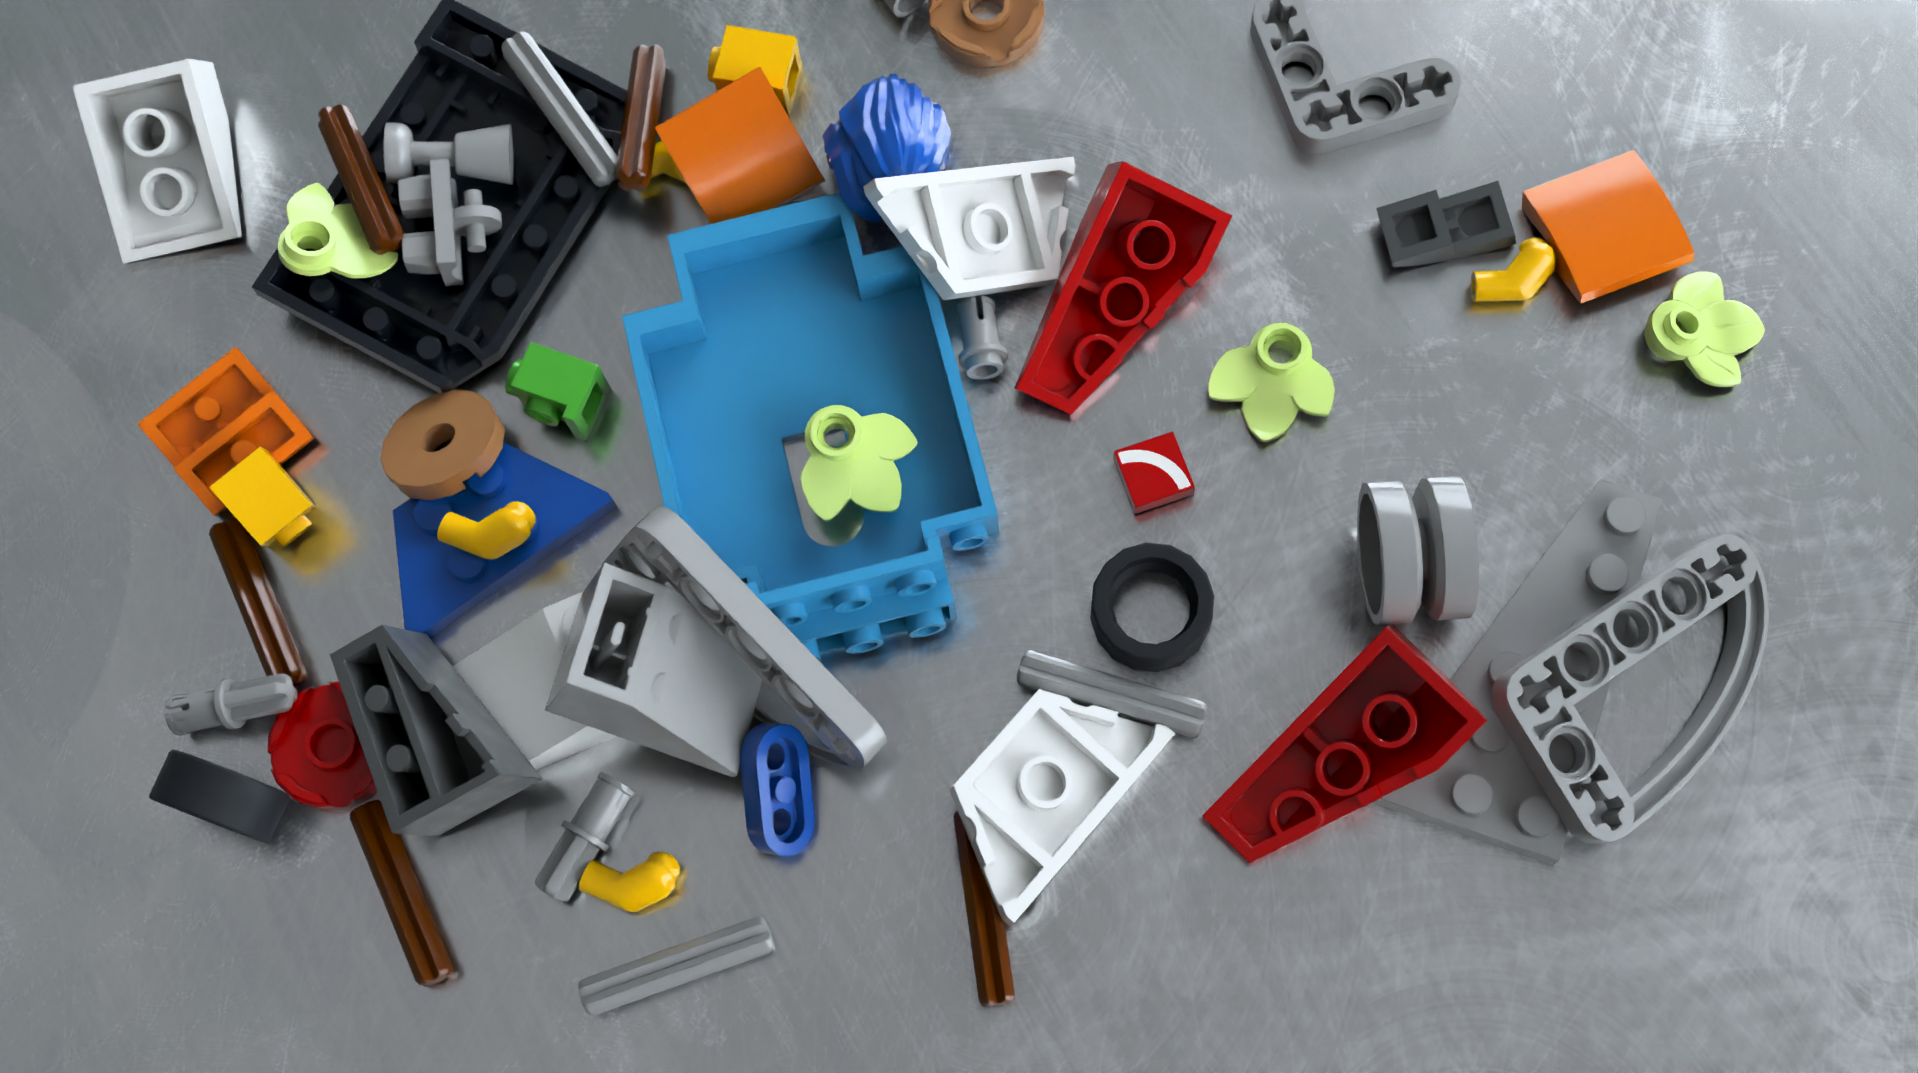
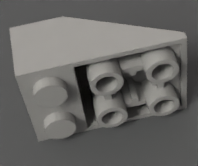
(654, 673)

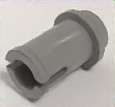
(982, 352)

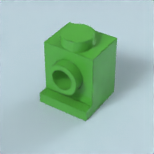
(558, 388)

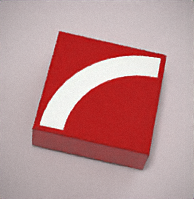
(1153, 472)

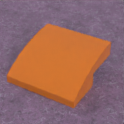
(740, 150)
(1608, 226)
(221, 422)

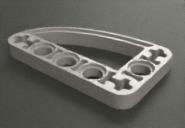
(794, 682)
(1554, 712)

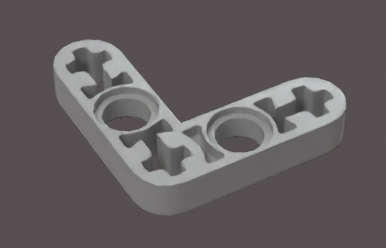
(1326, 98)

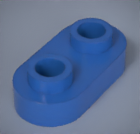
(777, 787)

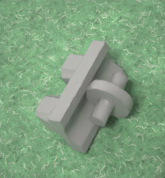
(441, 249)

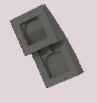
(1446, 228)

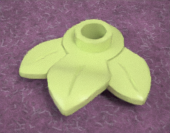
(334, 235)
(1703, 329)
(1273, 390)
(860, 468)

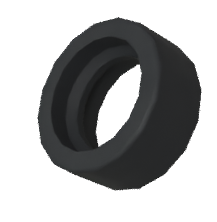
(1157, 559)
(219, 796)

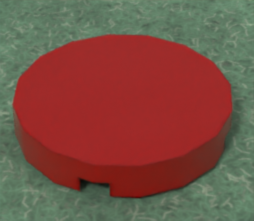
(319, 752)

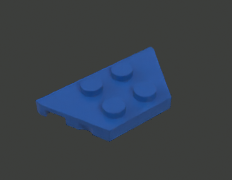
(446, 582)

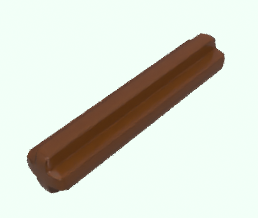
(641, 118)
(360, 179)
(256, 600)
(401, 895)
(985, 928)

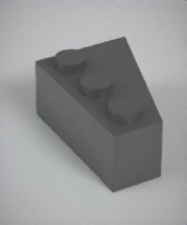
(425, 733)

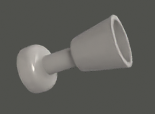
(474, 153)

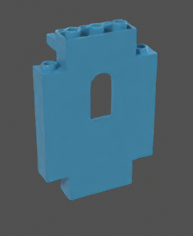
(766, 335)

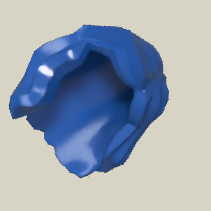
(884, 134)

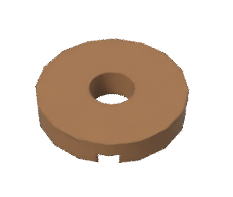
(986, 41)
(411, 443)

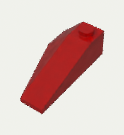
(1123, 272)
(1362, 738)

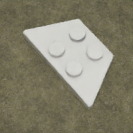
(979, 224)
(1046, 790)

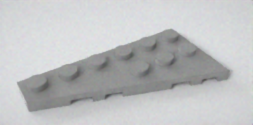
(1487, 783)

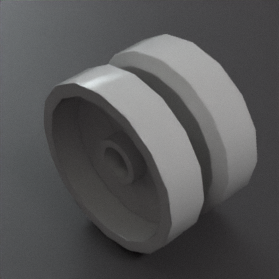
(1418, 550)

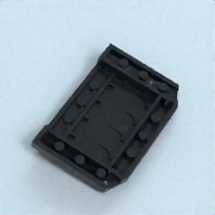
(412, 318)

